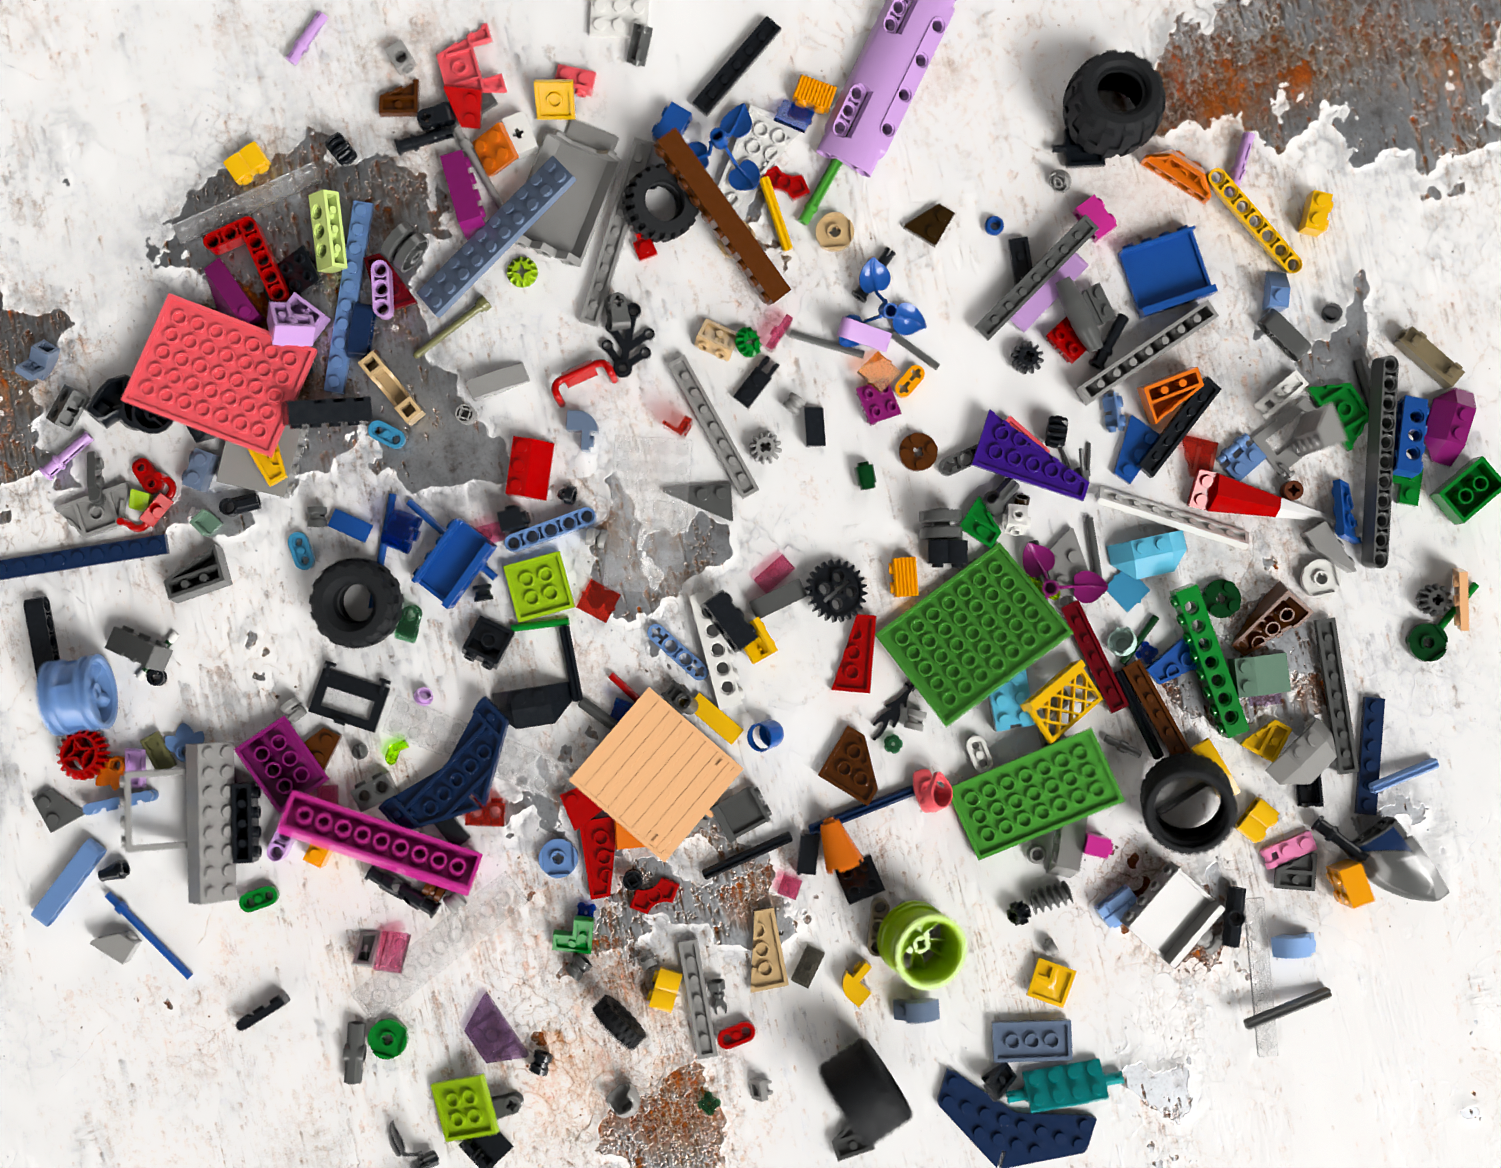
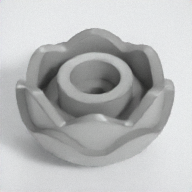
(1060, 180)

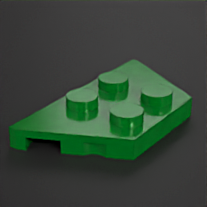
(1348, 405)

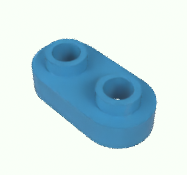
(387, 435)
(302, 551)

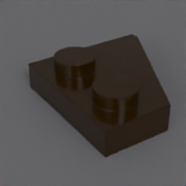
(930, 224)

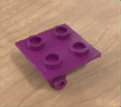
(877, 405)

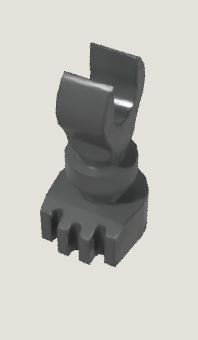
(716, 986)

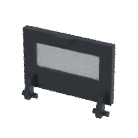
(349, 699)

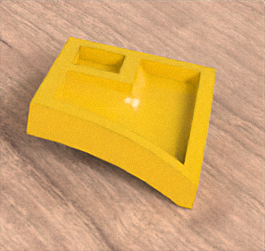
(1051, 982)

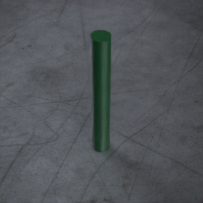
(1141, 637)

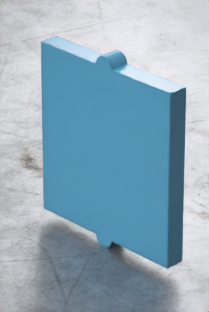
(1126, 590)

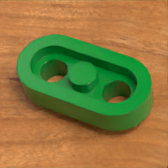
(260, 898)

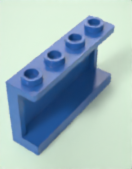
(454, 562)

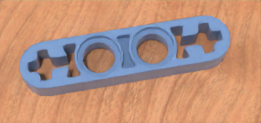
(675, 655)

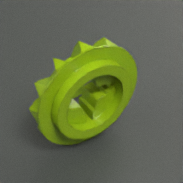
(528, 278)

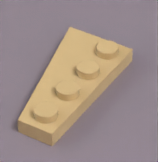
(767, 956)

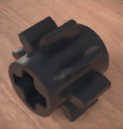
(1018, 913)

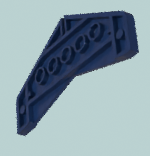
(465, 774)
(1022, 1136)

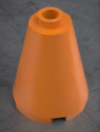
(838, 847)

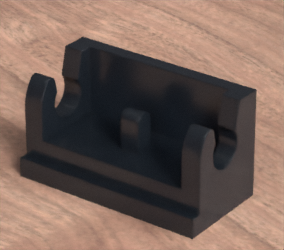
(1310, 794)

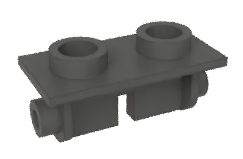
(639, 45)

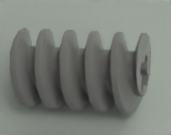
(1050, 897)

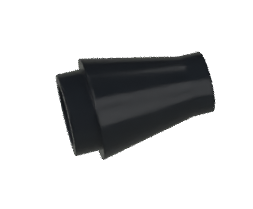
(115, 871)

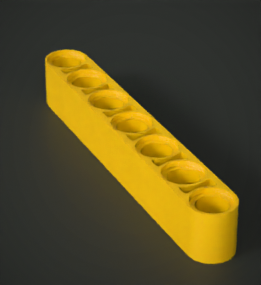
(1262, 225)

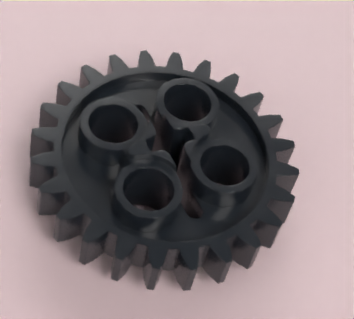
(825, 577)

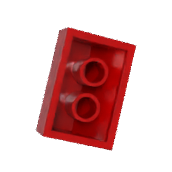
(529, 468)

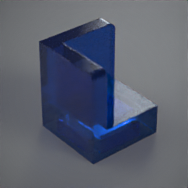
(620, 708)

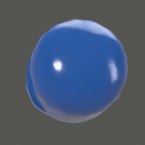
(770, 733)

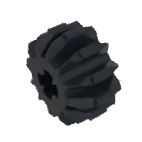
(341, 149)
(1033, 362)
(1056, 431)

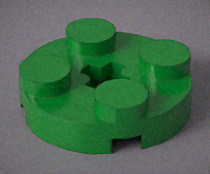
(378, 1043)

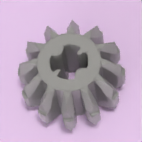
(765, 455)

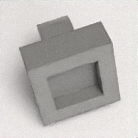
(759, 1089)

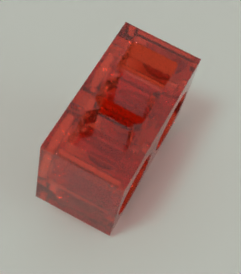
(486, 817)

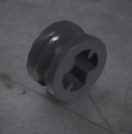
(151, 681)

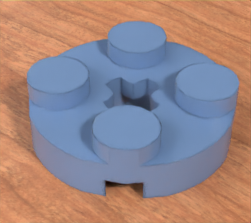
(566, 849)

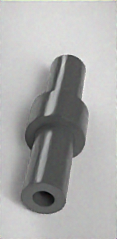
(1122, 746)

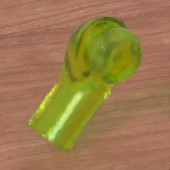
(394, 750)

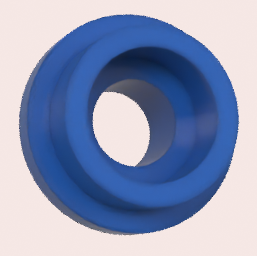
(998, 221)

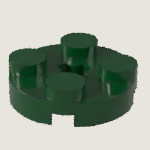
(1231, 602)
(1437, 644)

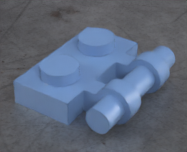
(1245, 462)

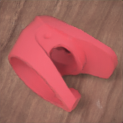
(929, 793)

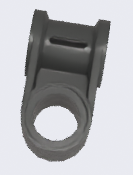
(617, 314)
(679, 696)
(502, 1104)

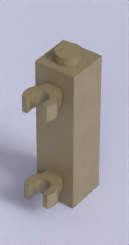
(1428, 357)

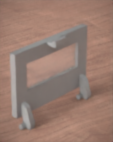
(1276, 438)

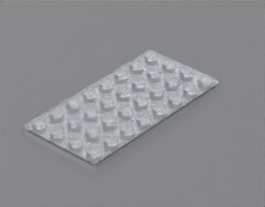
(648, 514)

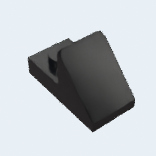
(998, 1081)

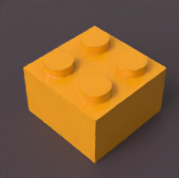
(1349, 883)

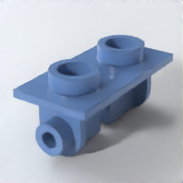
(1116, 419)

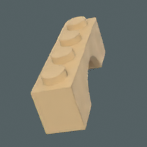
(392, 388)

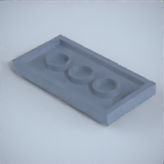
(1032, 1040)

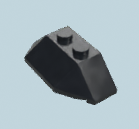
(534, 705)

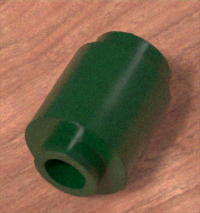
(865, 475)

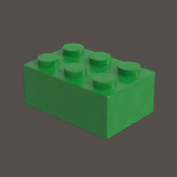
(1468, 490)

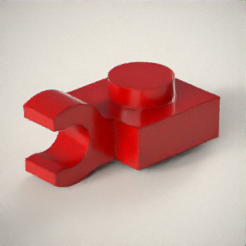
(644, 248)

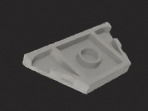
(93, 520)
(1068, 561)

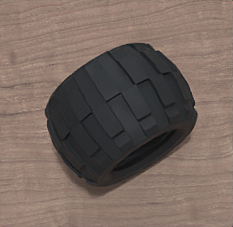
(1107, 130)

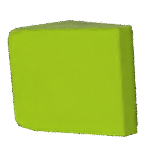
(139, 500)

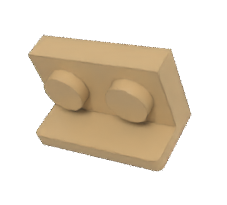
(716, 340)

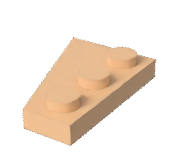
(1461, 599)

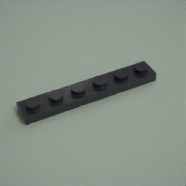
(736, 66)
(1178, 428)

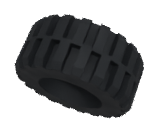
(639, 214)

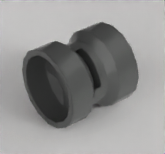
(317, 516)
(578, 967)

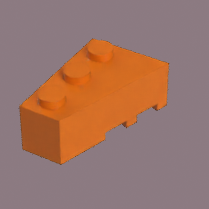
(1168, 392)

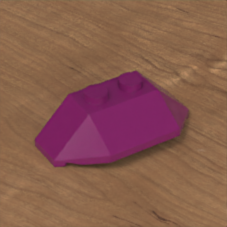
(1449, 425)

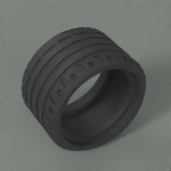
(1195, 839)
(865, 1092)

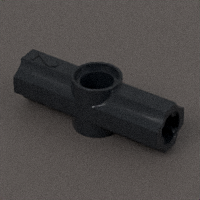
(1232, 929)

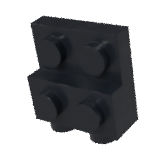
(487, 643)

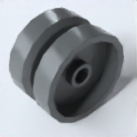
(404, 247)
(940, 524)

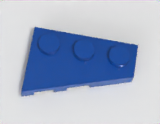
(1135, 444)
(1173, 663)

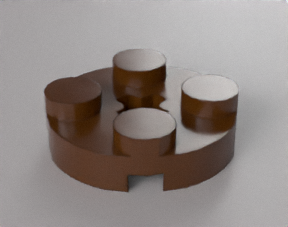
(928, 448)

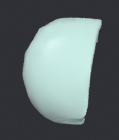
(1122, 641)

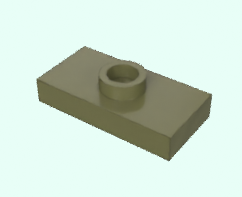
(158, 752)

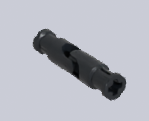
(410, 895)

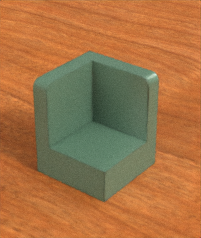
(206, 522)

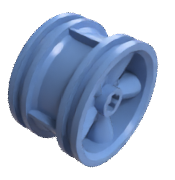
(77, 695)

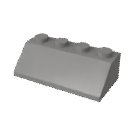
(1317, 431)

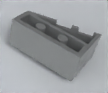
(1068, 849)

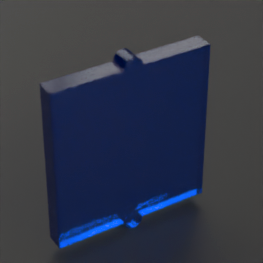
(794, 116)

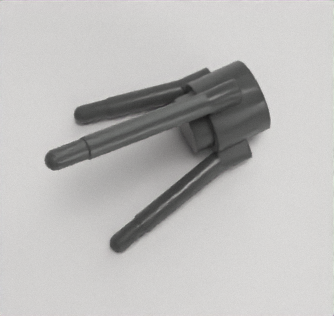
(1083, 471)

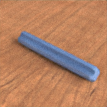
(1403, 775)

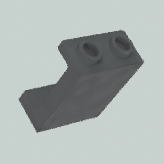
(741, 812)

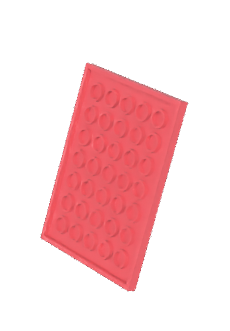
(218, 375)

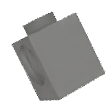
(397, 50)

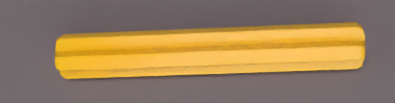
(775, 213)

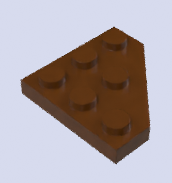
(851, 767)

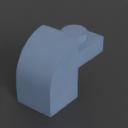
(40, 363)
(582, 423)
(916, 1011)

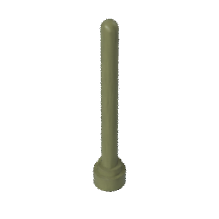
(481, 305)

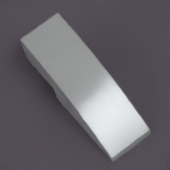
(497, 381)

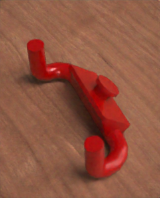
(579, 374)
(156, 508)

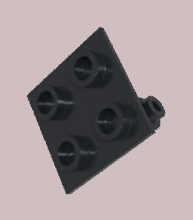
(299, 271)
(860, 881)
(486, 1150)

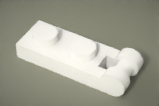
(1281, 393)

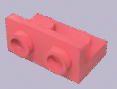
(582, 79)

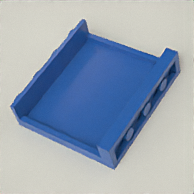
(1165, 271)

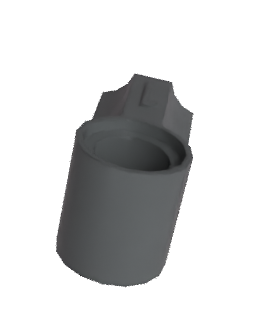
(997, 499)

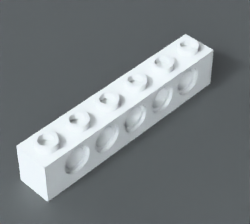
(724, 699)

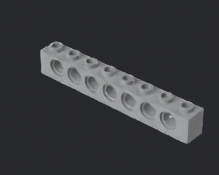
(1146, 352)

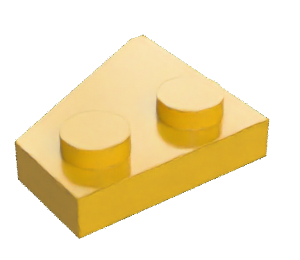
(1268, 740)

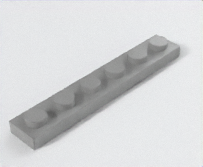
(697, 998)

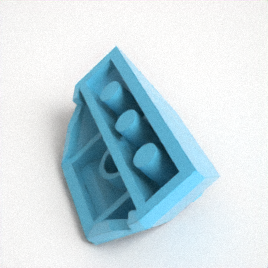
(1148, 555)

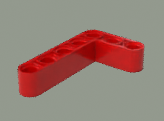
(258, 254)

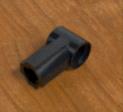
(242, 504)

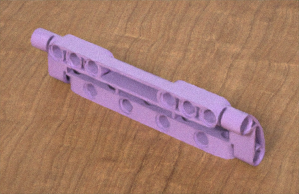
(884, 70)

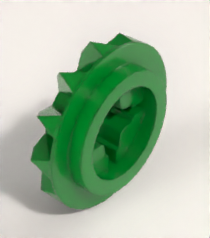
(742, 336)

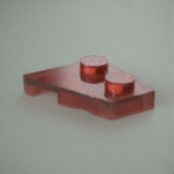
(1199, 454)

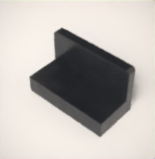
(807, 854)

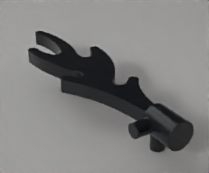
(894, 713)

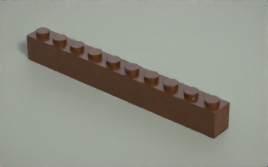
(721, 216)

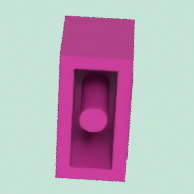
(1097, 213)
(1097, 845)

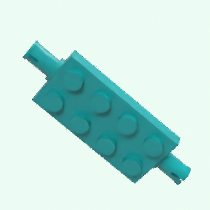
(1064, 1086)

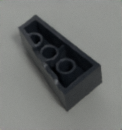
(326, 411)

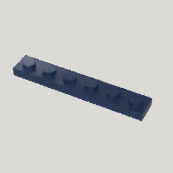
(1369, 754)

